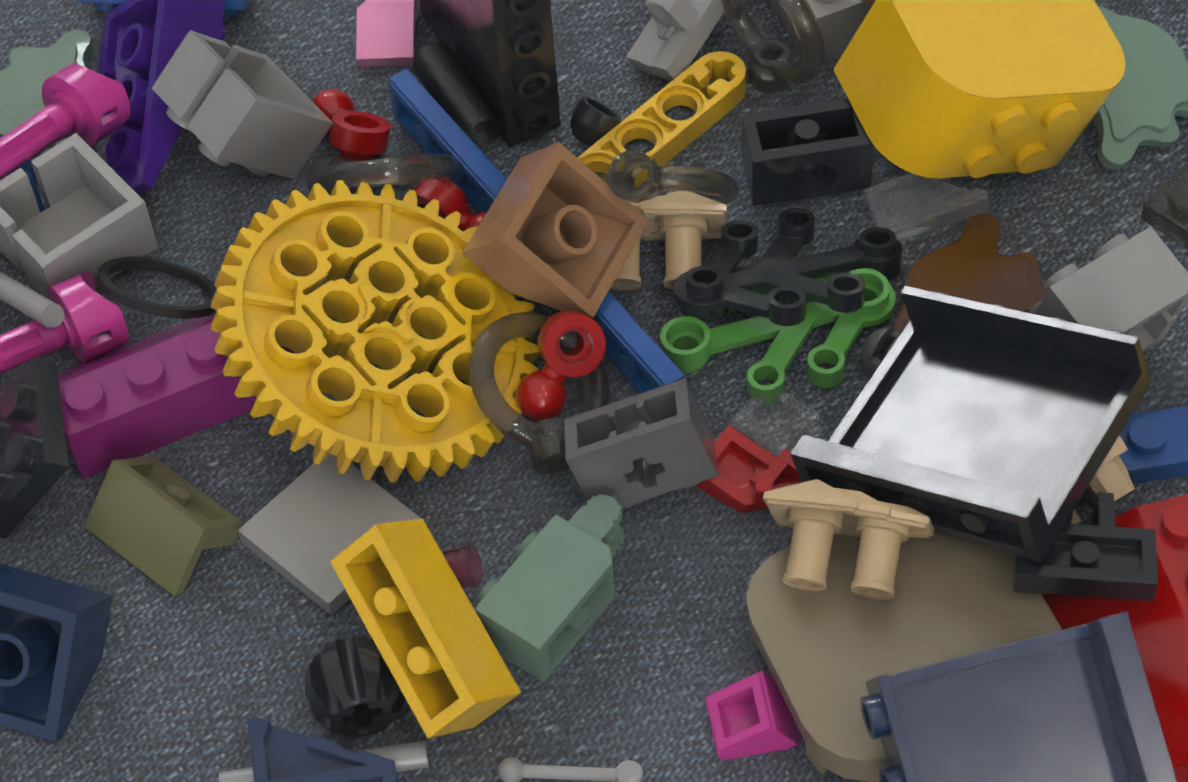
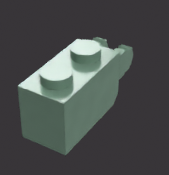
(554, 587)

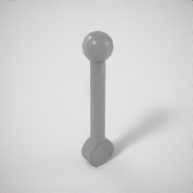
(513, 770)

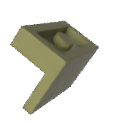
(158, 520)

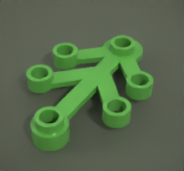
(691, 341)

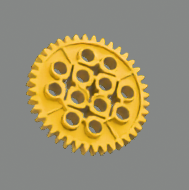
(383, 249)

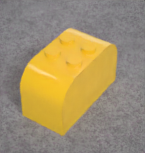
(979, 82)

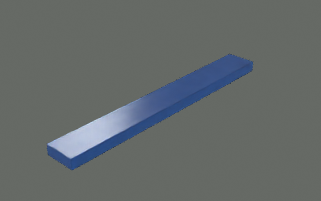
(437, 133)

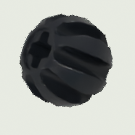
(352, 688)

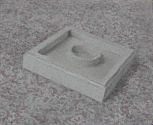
(315, 523)

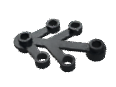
(714, 288)

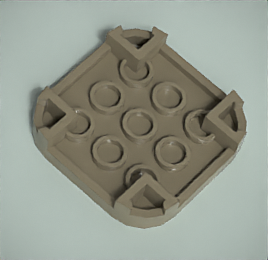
(830, 642)

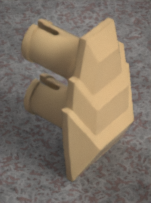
(682, 222)
(820, 512)

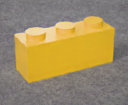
(424, 627)

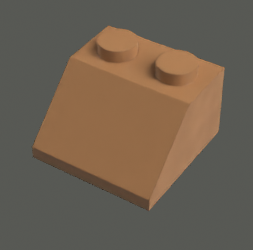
(556, 233)

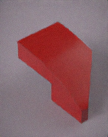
(747, 472)

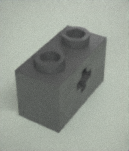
(641, 445)

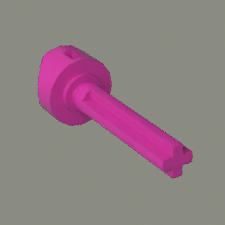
(73, 104)
(84, 319)

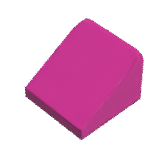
(751, 718)

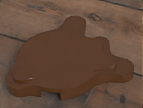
(977, 271)

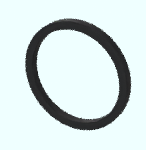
(145, 306)

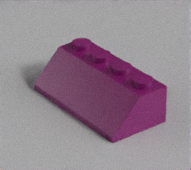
(147, 395)

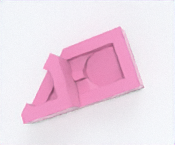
(386, 33)

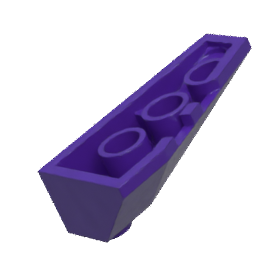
(134, 50)

